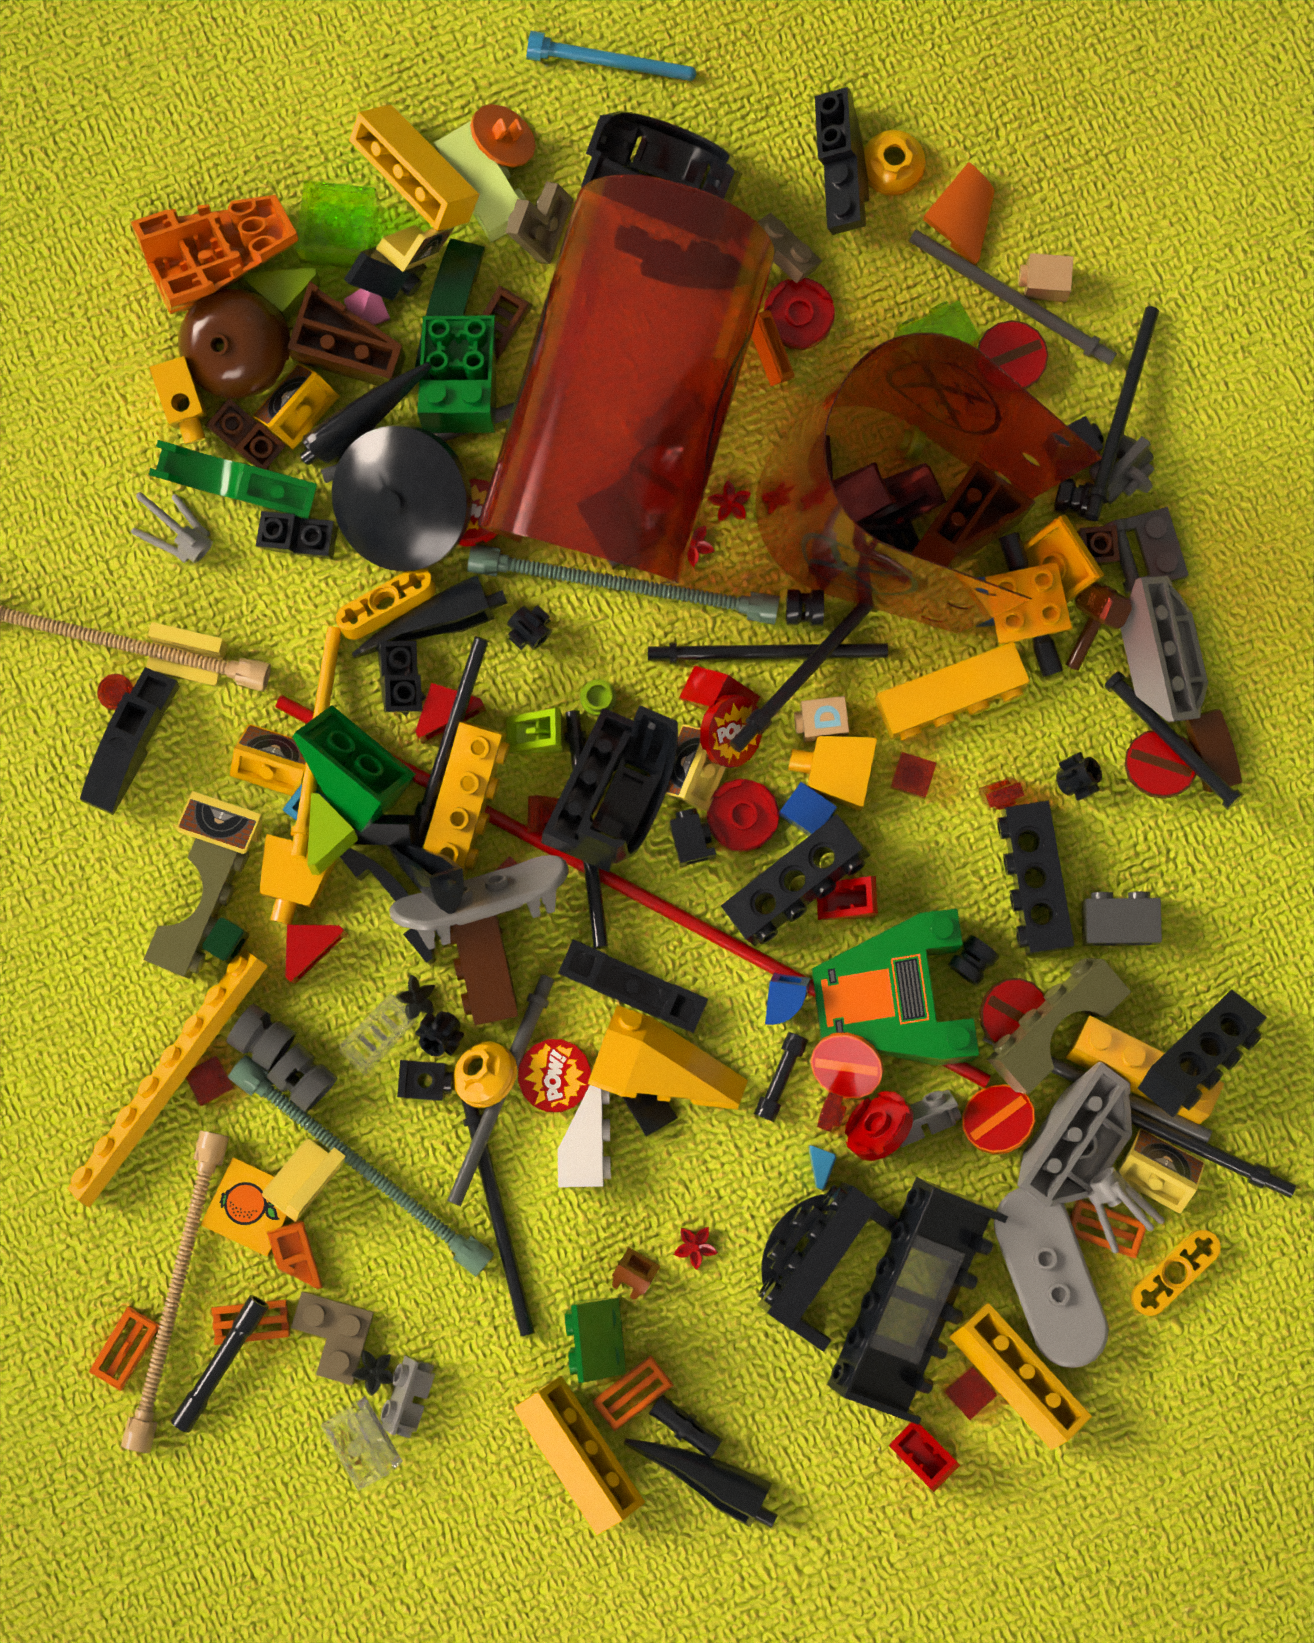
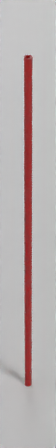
(636, 893)

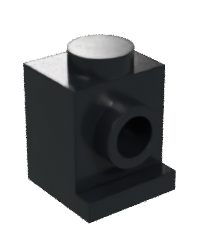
(691, 838)
(409, 1080)

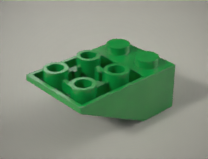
(461, 385)
(596, 1338)

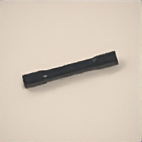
(1043, 645)
(241, 1329)

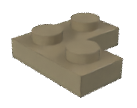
(541, 226)
(790, 252)
(345, 1331)

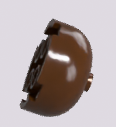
(252, 337)

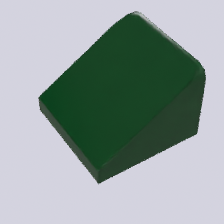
(225, 940)

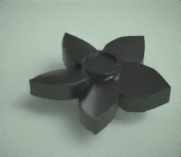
(416, 998)
(373, 1372)

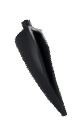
(339, 431)
(446, 612)
(433, 874)
(721, 1484)

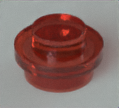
(112, 690)

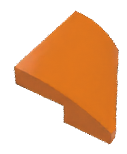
(963, 212)

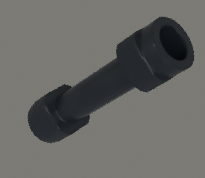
(793, 1047)

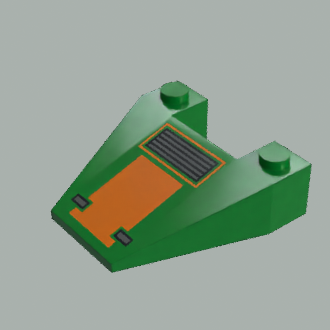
(887, 993)

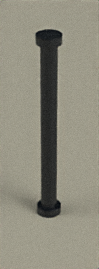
(1173, 740)

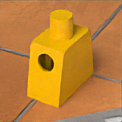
(176, 384)
(837, 768)
(289, 880)

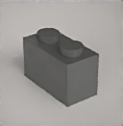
(1121, 920)

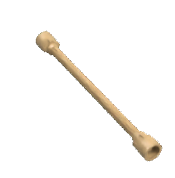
(246, 672)
(140, 1428)

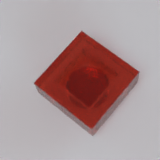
(913, 775)
(1001, 793)
(539, 812)
(209, 1081)
(831, 1113)
(970, 1392)

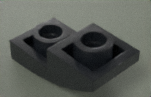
(297, 535)
(399, 676)

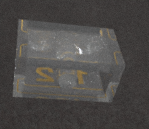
(361, 1443)

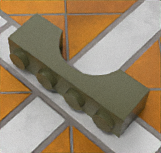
(180, 945)
(1025, 1055)

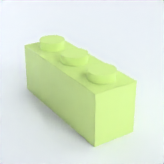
(485, 176)

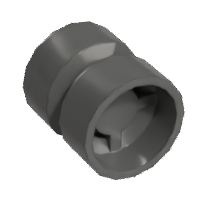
(261, 1037)
(311, 1087)

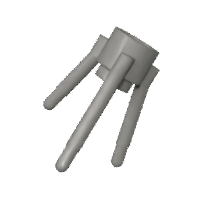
(191, 542)
(1113, 1189)

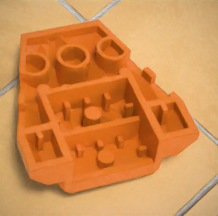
(210, 249)

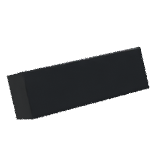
(389, 831)

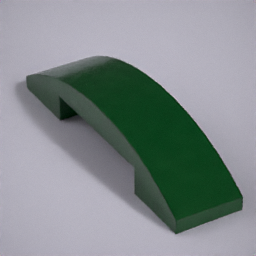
(454, 281)

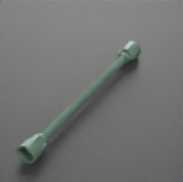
(490, 561)
(253, 1079)

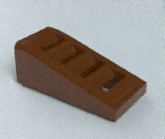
(516, 320)

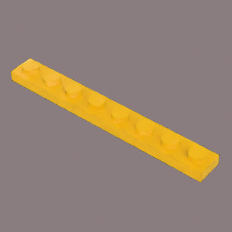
(160, 1086)

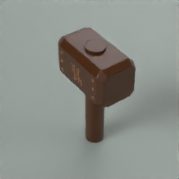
(1103, 607)

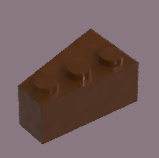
(342, 342)
(973, 517)
(485, 971)

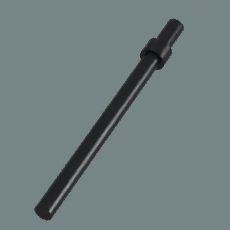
(761, 718)
(425, 808)
(1257, 1174)

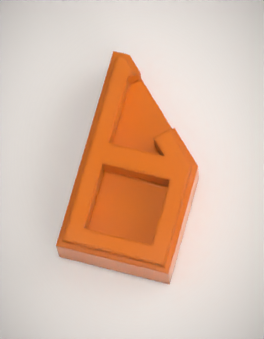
(294, 1253)

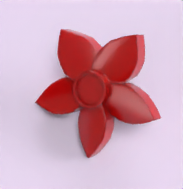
(730, 502)
(698, 546)
(695, 1246)

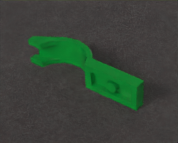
(234, 480)

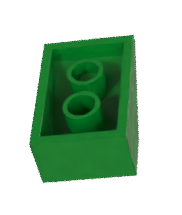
(352, 768)

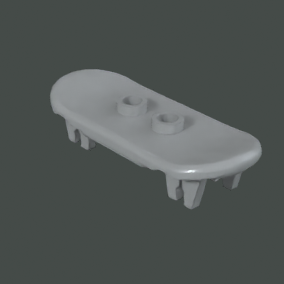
(485, 897)
(1051, 1280)

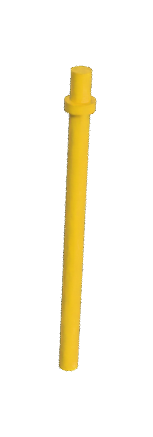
(301, 829)

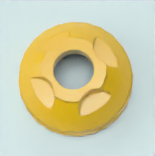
(890, 178)
(492, 1081)

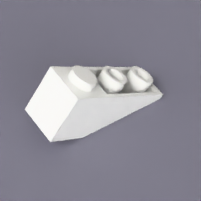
(581, 1149)

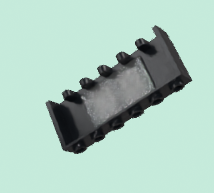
(912, 1299)

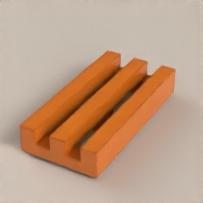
(771, 349)
(1136, 1239)
(283, 1318)
(142, 1320)
(658, 1373)

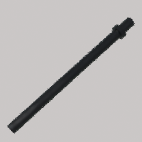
(1098, 493)
(748, 652)
(576, 739)
(500, 1228)

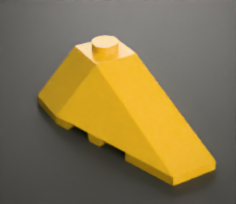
(654, 1060)

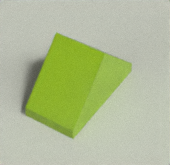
(283, 287)
(535, 732)
(327, 835)

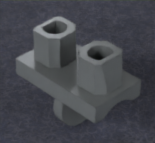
(1131, 470)

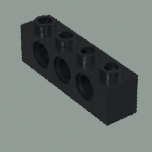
(1036, 821)
(775, 882)
(1202, 1054)

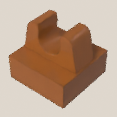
(635, 1271)

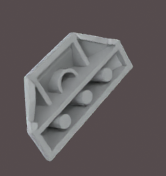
(1164, 651)
(1078, 1138)

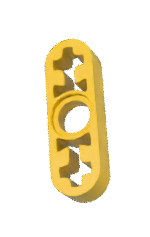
(368, 624)
(1189, 1247)

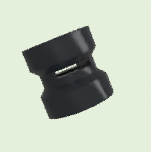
(1072, 498)
(813, 607)
(968, 967)

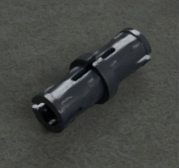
(685, 1426)

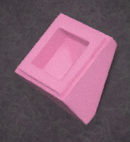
(367, 306)

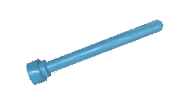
(543, 47)

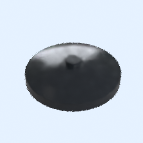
(401, 497)

